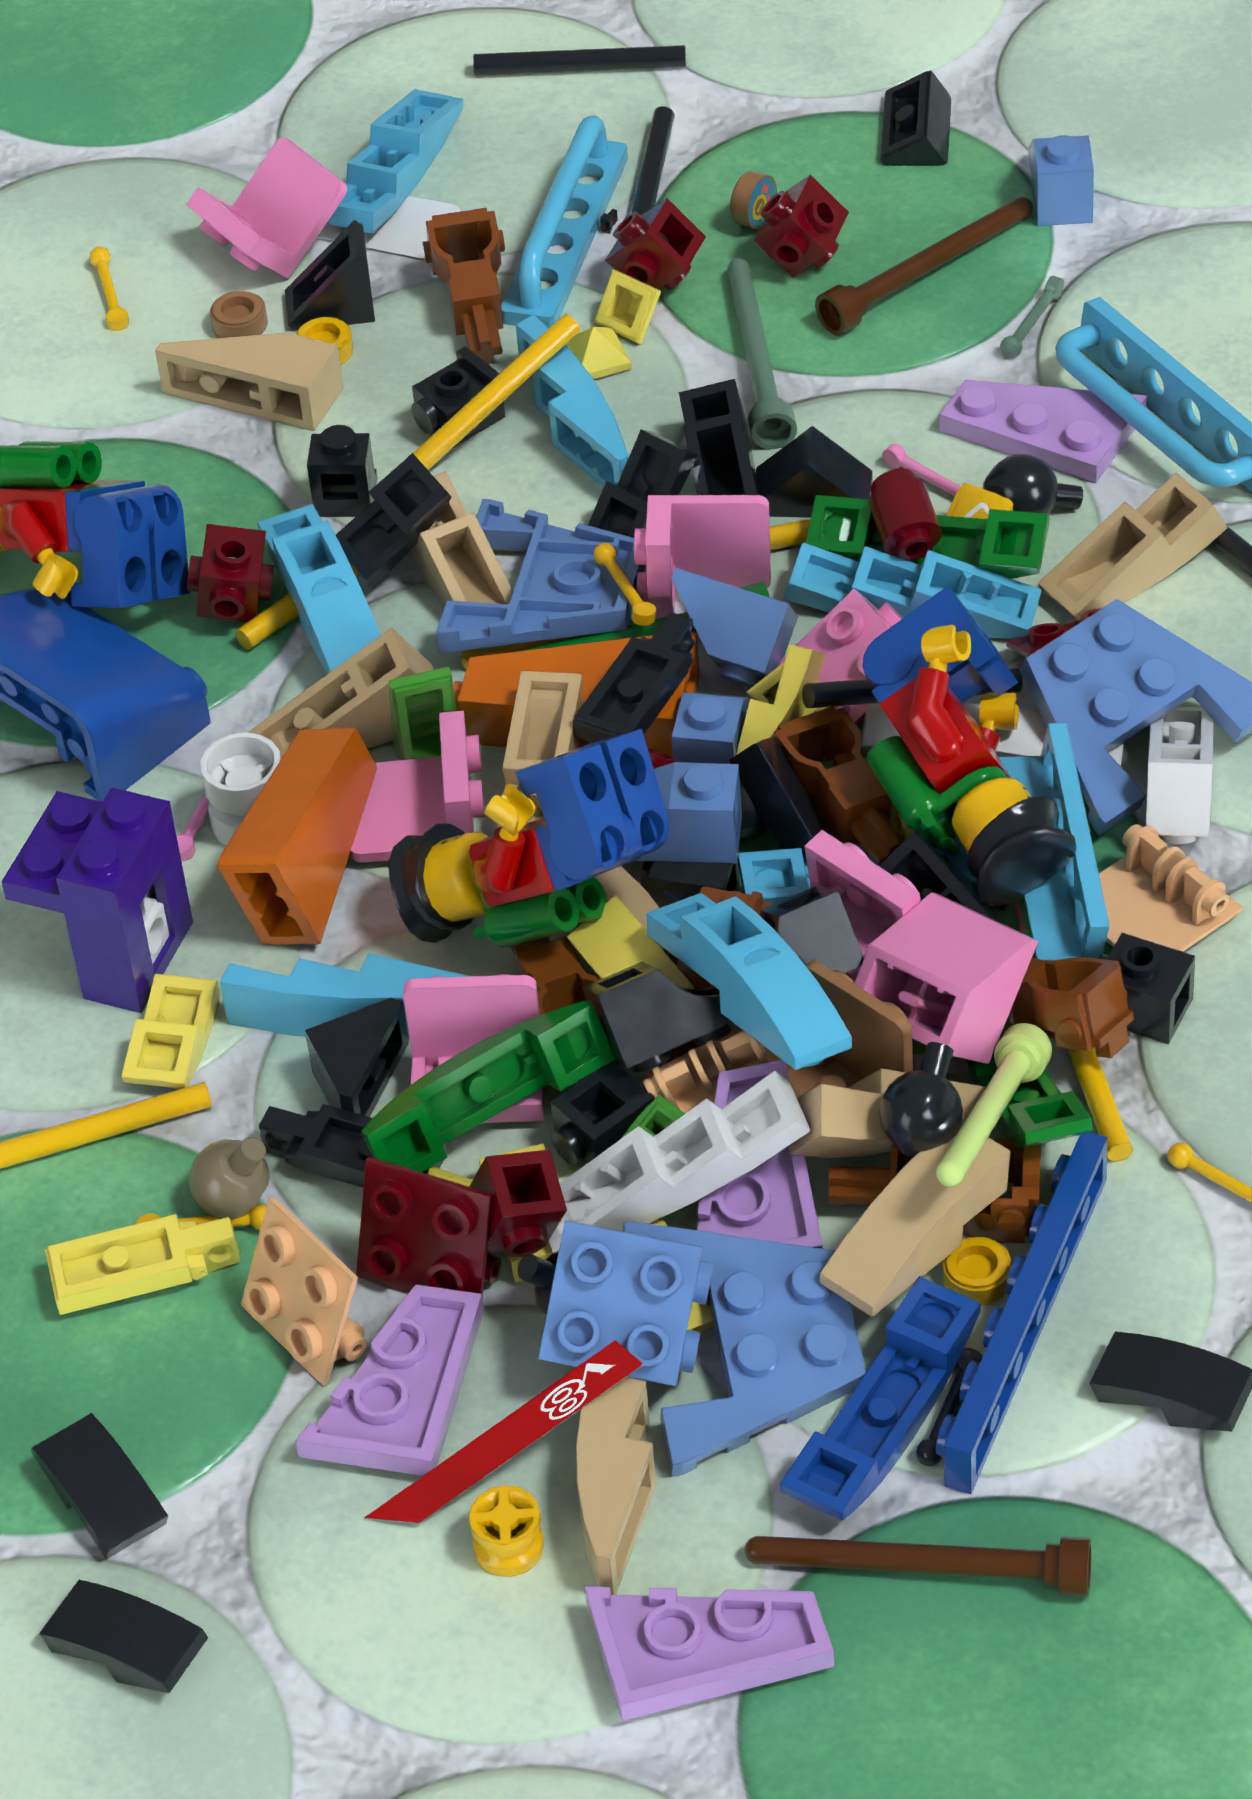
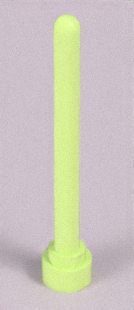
(1020, 1058)

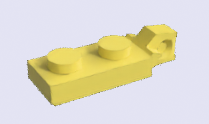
(137, 1260)

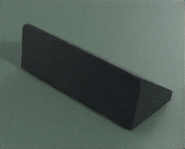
(916, 123)
(778, 795)

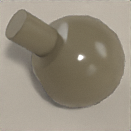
(229, 1177)

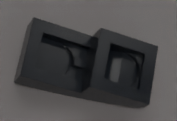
(652, 469)
(390, 526)
(1183, 1380)
(100, 1485)
(126, 1633)

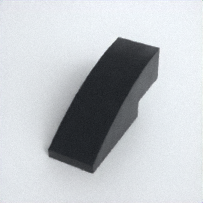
(720, 437)

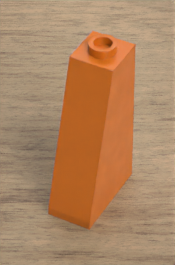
(493, 681)
(299, 836)

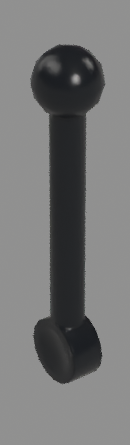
(927, 1448)

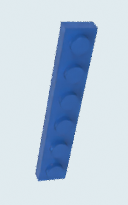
(1014, 1331)

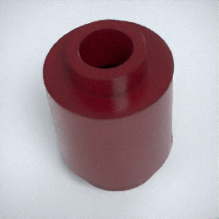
(904, 514)

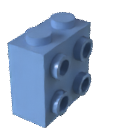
(625, 1291)

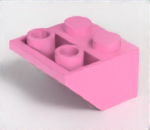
(949, 974)

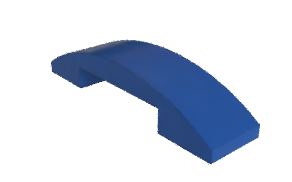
(888, 1404)

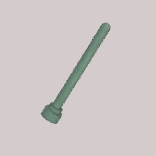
(771, 418)

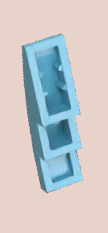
(398, 156)
(577, 410)
(996, 602)
(314, 992)

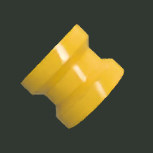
(491, 1522)

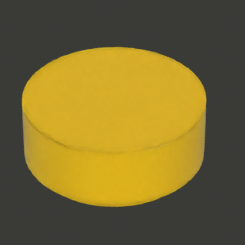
(330, 331)
(978, 1270)

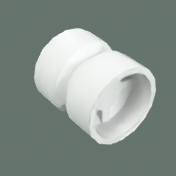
(233, 776)

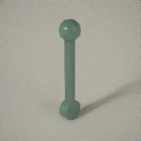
(1011, 345)

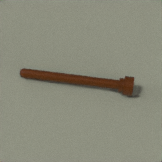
(843, 306)
(1059, 1565)

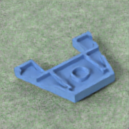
(557, 589)
(1114, 681)
(779, 1340)

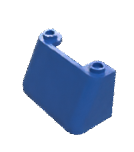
(96, 688)

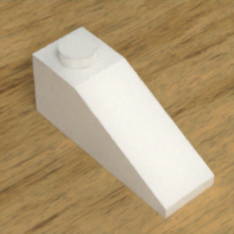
(1180, 775)

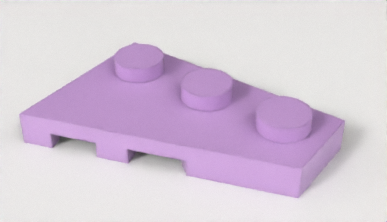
(1059, 425)
(773, 1198)
(405, 1390)
(693, 1649)

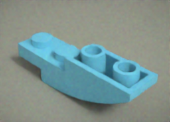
(320, 584)
(757, 975)

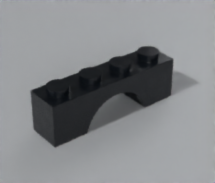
(651, 1015)

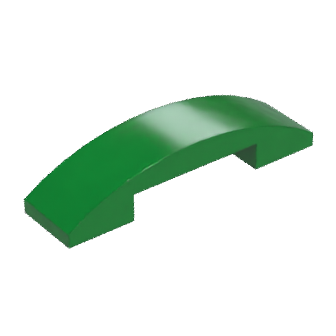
(1003, 544)
(486, 1080)
(1036, 1110)

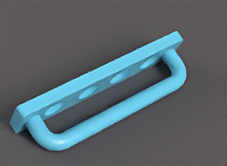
(587, 156)
(1099, 339)

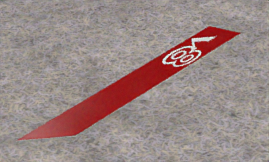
(510, 1436)

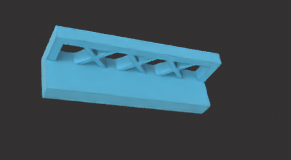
(1069, 908)

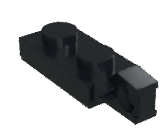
(638, 682)
(320, 1142)

